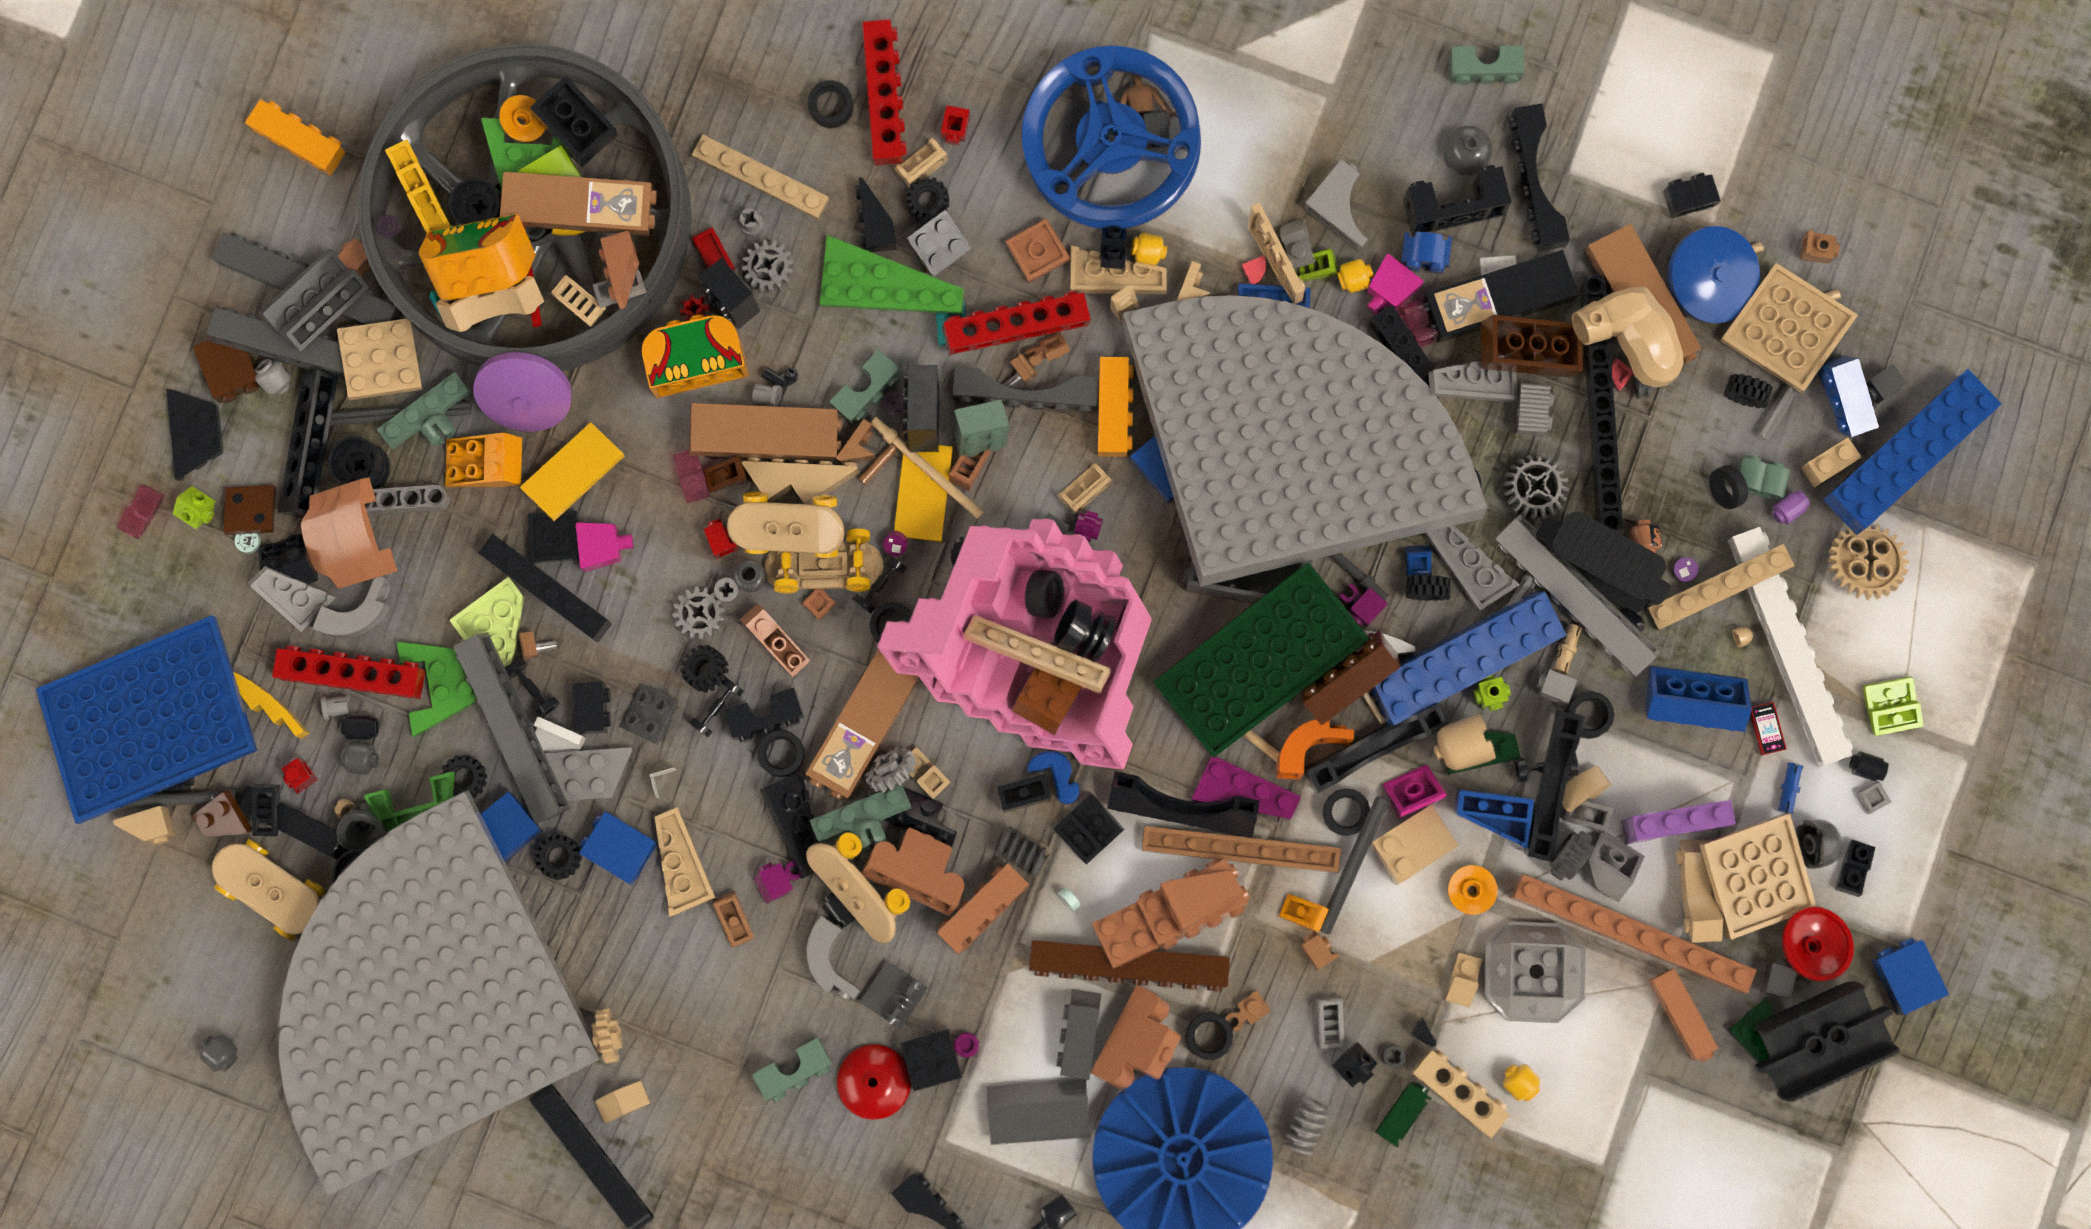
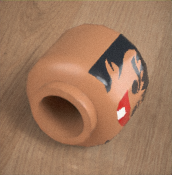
(1646, 535)

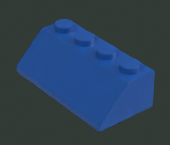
(1698, 699)

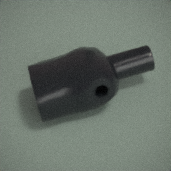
(1055, 1214)

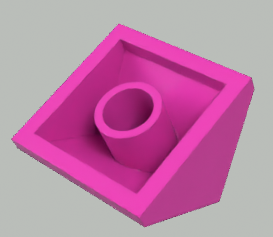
(1413, 791)

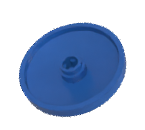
(1713, 274)

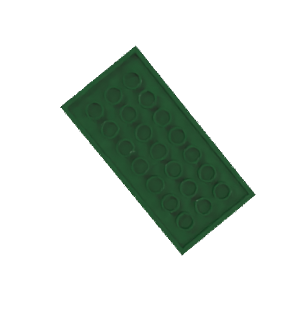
(1261, 659)

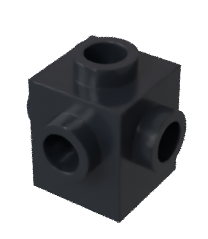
(1355, 1065)

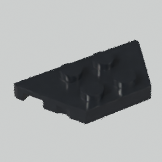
(193, 431)

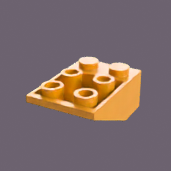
(484, 461)

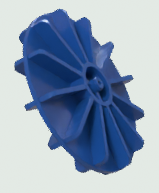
(1182, 1153)

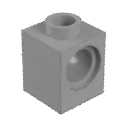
(1556, 687)

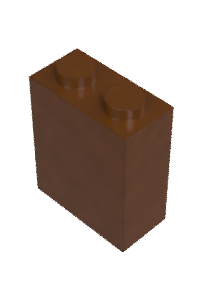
(226, 370)

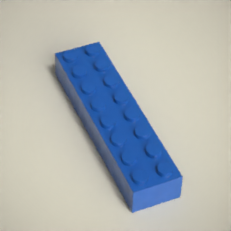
(1912, 452)
(1468, 657)

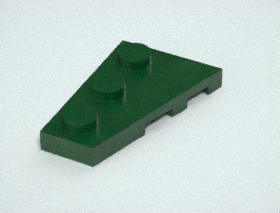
(1504, 747)
(1747, 1036)

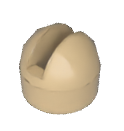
(1742, 636)
(341, 804)

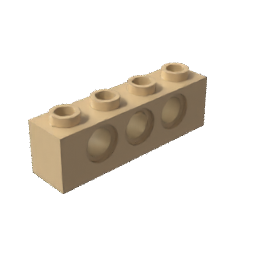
(1426, 1073)

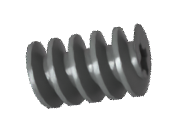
(1022, 851)

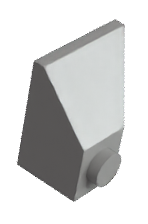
(1614, 866)

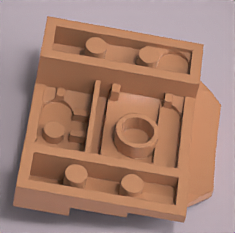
(341, 535)

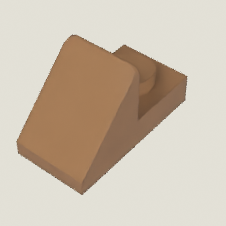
(853, 449)

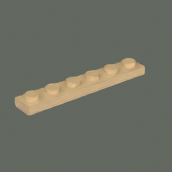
(760, 177)
(1721, 586)
(1037, 653)

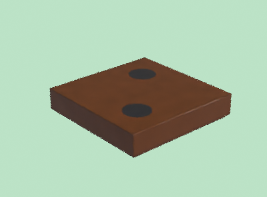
(249, 509)

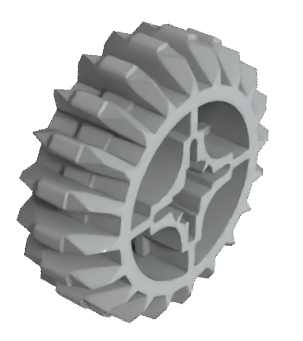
(1528, 479)

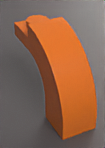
(1291, 757)

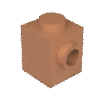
(354, 256)

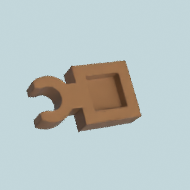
(1049, 348)
(1251, 1009)

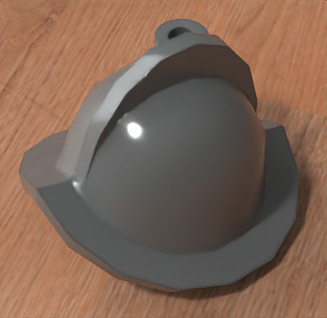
(360, 828)

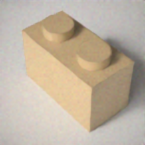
(1831, 462)

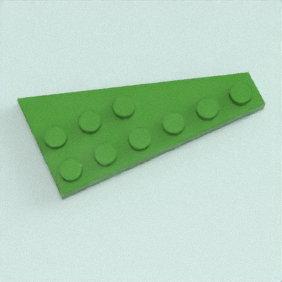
(870, 281)

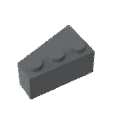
(1079, 1034)

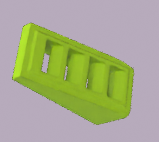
(1322, 273)

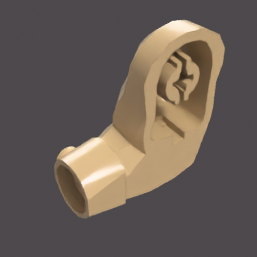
(1641, 329)

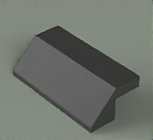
(313, 300)
(1038, 1111)

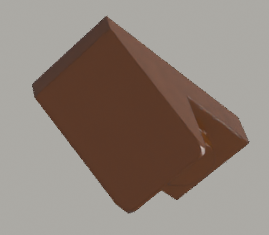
(725, 474)

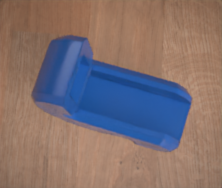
(1061, 773)

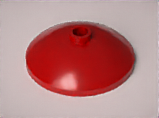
(1830, 942)
(892, 1084)

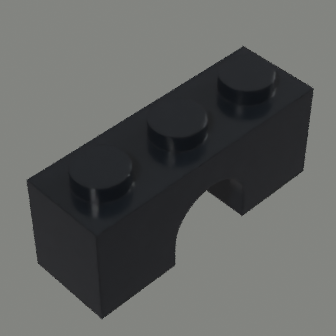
(785, 711)

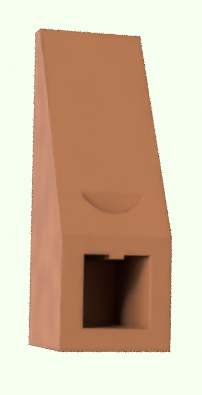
(622, 264)
(775, 640)

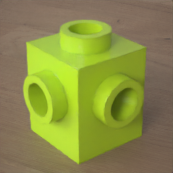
(194, 507)
(1485, 699)

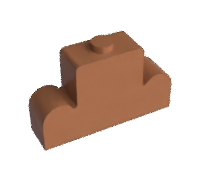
(917, 869)
(1137, 1041)

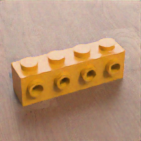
(296, 137)
(1113, 407)

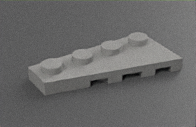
(1475, 383)
(1474, 571)

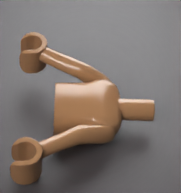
(1141, 98)

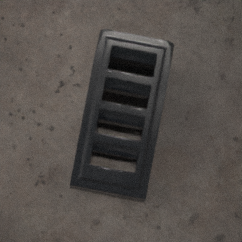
(257, 789)

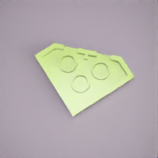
(495, 613)

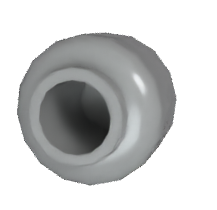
(273, 376)

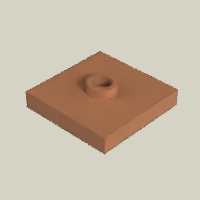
(1037, 250)

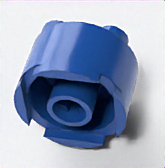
(1426, 251)

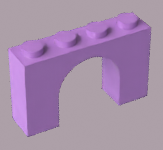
(1678, 821)

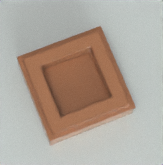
(819, 603)

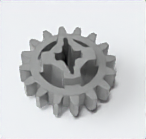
(760, 271)
(693, 621)
(890, 769)

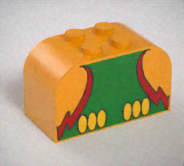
(477, 257)
(693, 355)

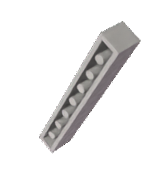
(1579, 596)

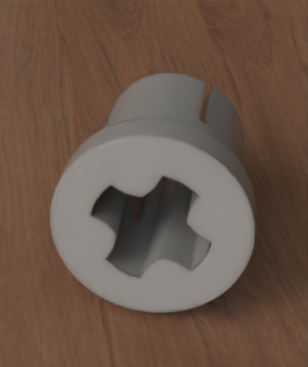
(753, 228)
(767, 394)
(722, 585)
(334, 706)

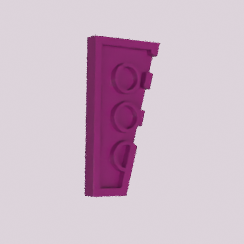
(1226, 780)

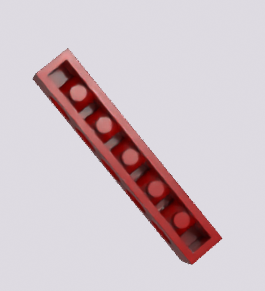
(875, 33)
(958, 342)
(287, 669)

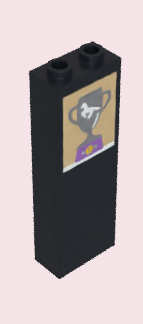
(1504, 292)

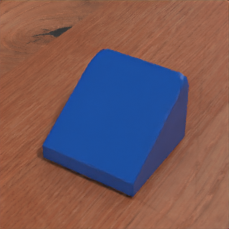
(1418, 560)

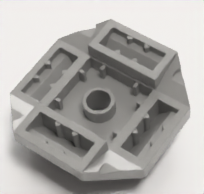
(1508, 977)

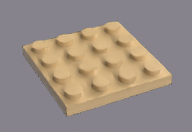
(1789, 328)
(1758, 875)

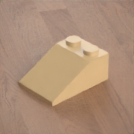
(1414, 844)

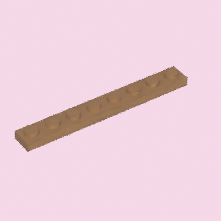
(1241, 849)

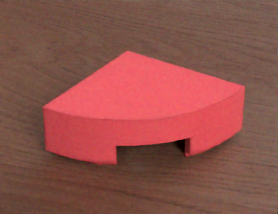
(1255, 269)
(1620, 373)

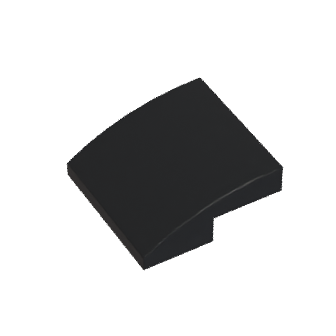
(1089, 829)

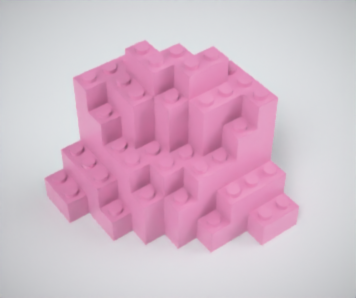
(992, 584)

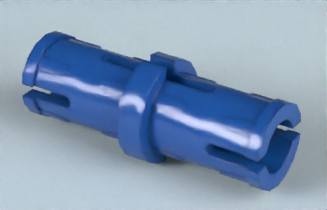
(1790, 788)

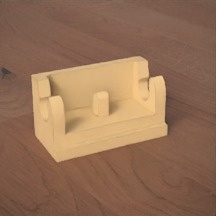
(922, 163)
(1085, 489)

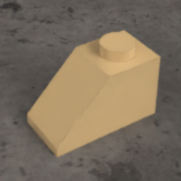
(148, 825)

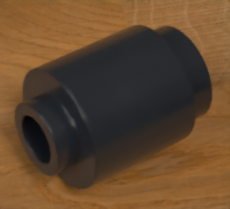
(360, 727)
(1868, 766)
(837, 911)

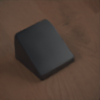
(1423, 1033)

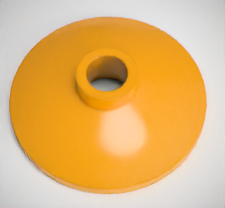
(519, 107)
(1485, 888)

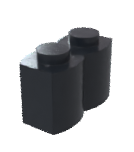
(1691, 195)

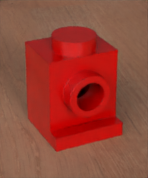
(955, 117)
(719, 539)
(298, 775)

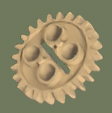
(1890, 563)

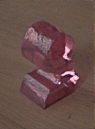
(1417, 322)

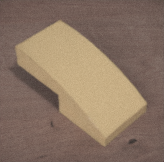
(928, 775)
(1584, 786)

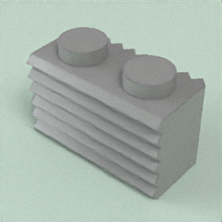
(1533, 409)

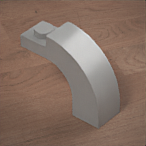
(360, 620)
(819, 959)

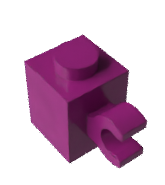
(1366, 606)
(775, 881)

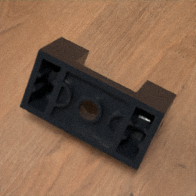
(1490, 202)

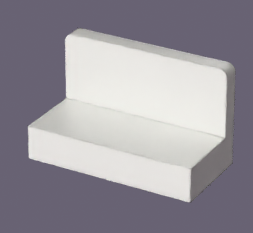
(556, 738)

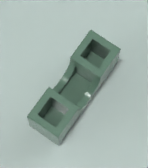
(1466, 67)
(853, 404)
(813, 1061)

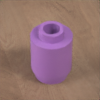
(1790, 507)

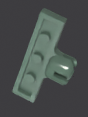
(426, 414)
(862, 818)

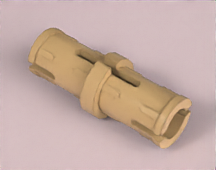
(1567, 649)

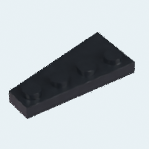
(792, 815)

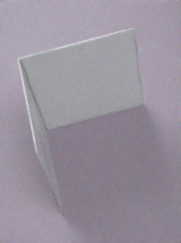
(657, 774)

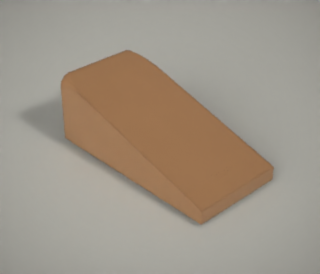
(733, 919)

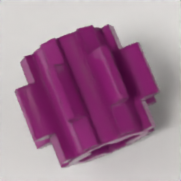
(1088, 525)

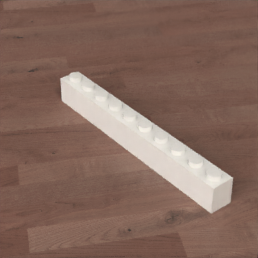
(1794, 655)

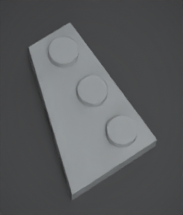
(290, 596)

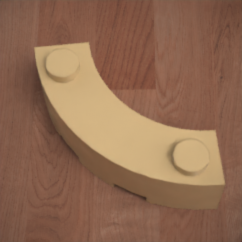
(466, 311)
(1701, 912)

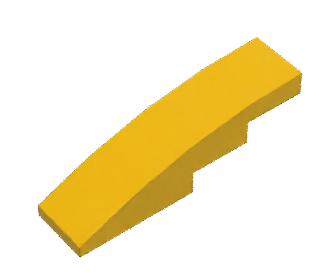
(417, 186)
(259, 699)

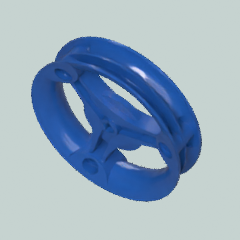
(1129, 134)

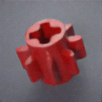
(689, 304)

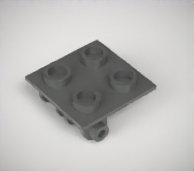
(649, 714)
(893, 995)

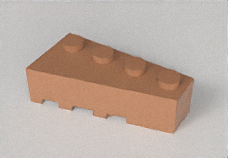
(983, 909)

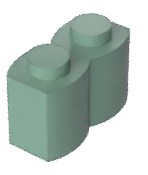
(1764, 479)

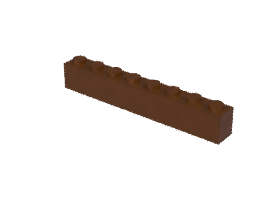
(1154, 966)

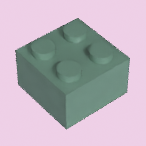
(980, 428)

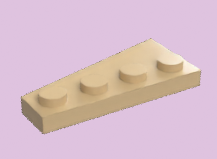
(1274, 253)
(1091, 278)
(683, 872)

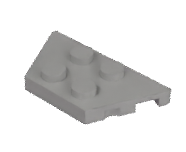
(589, 772)

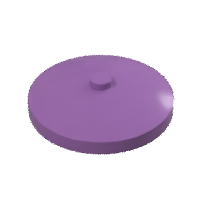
(522, 391)

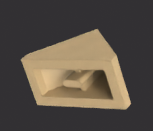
(622, 1102)

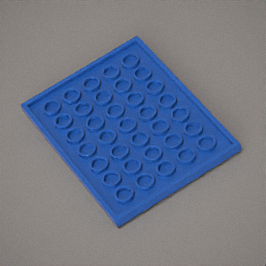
(146, 719)

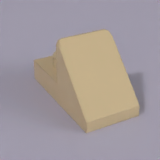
(1192, 278)
(1464, 980)

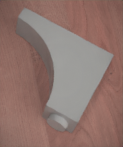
(1332, 204)

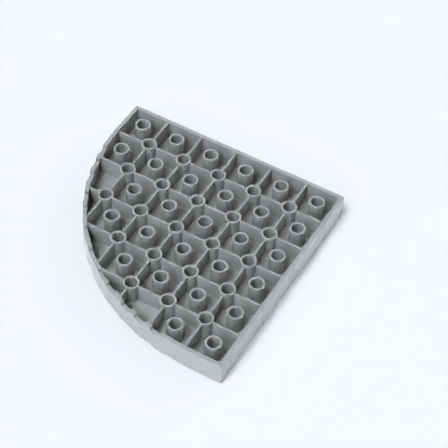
(1292, 434)
(420, 999)

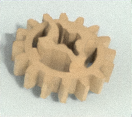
(607, 1035)

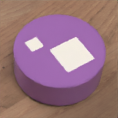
(1685, 570)

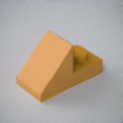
(1303, 913)

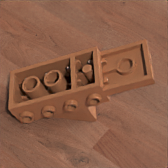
(1172, 913)

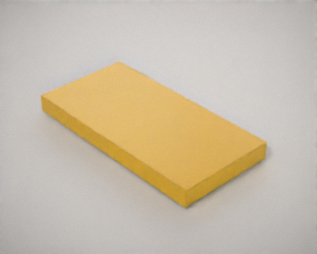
(572, 471)
(920, 499)

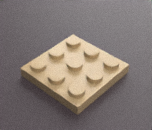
(379, 359)

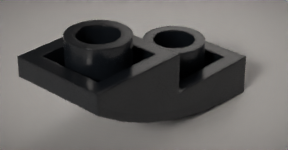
(1113, 247)
(1855, 868)

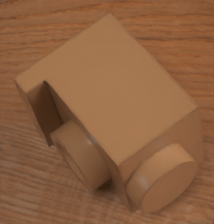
(1813, 252)
(1318, 950)

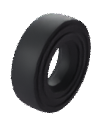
(1737, 483)

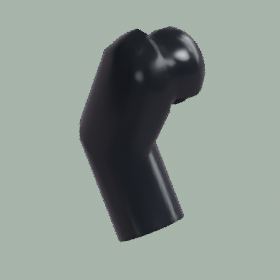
(784, 379)
(1634, 618)

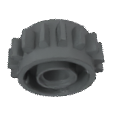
(1571, 855)

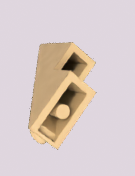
(806, 479)

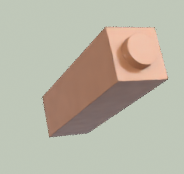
(1683, 1015)

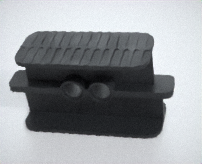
(1608, 560)
(1860, 1043)

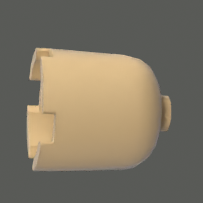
(1464, 744)

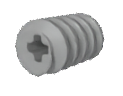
(1307, 1126)

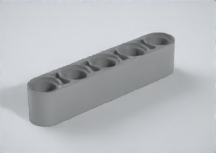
(401, 497)

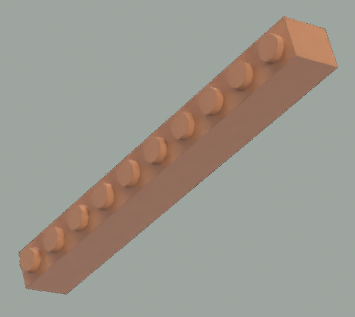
(1633, 934)

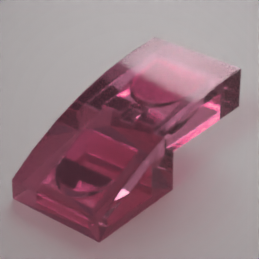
(691, 476)
(141, 512)

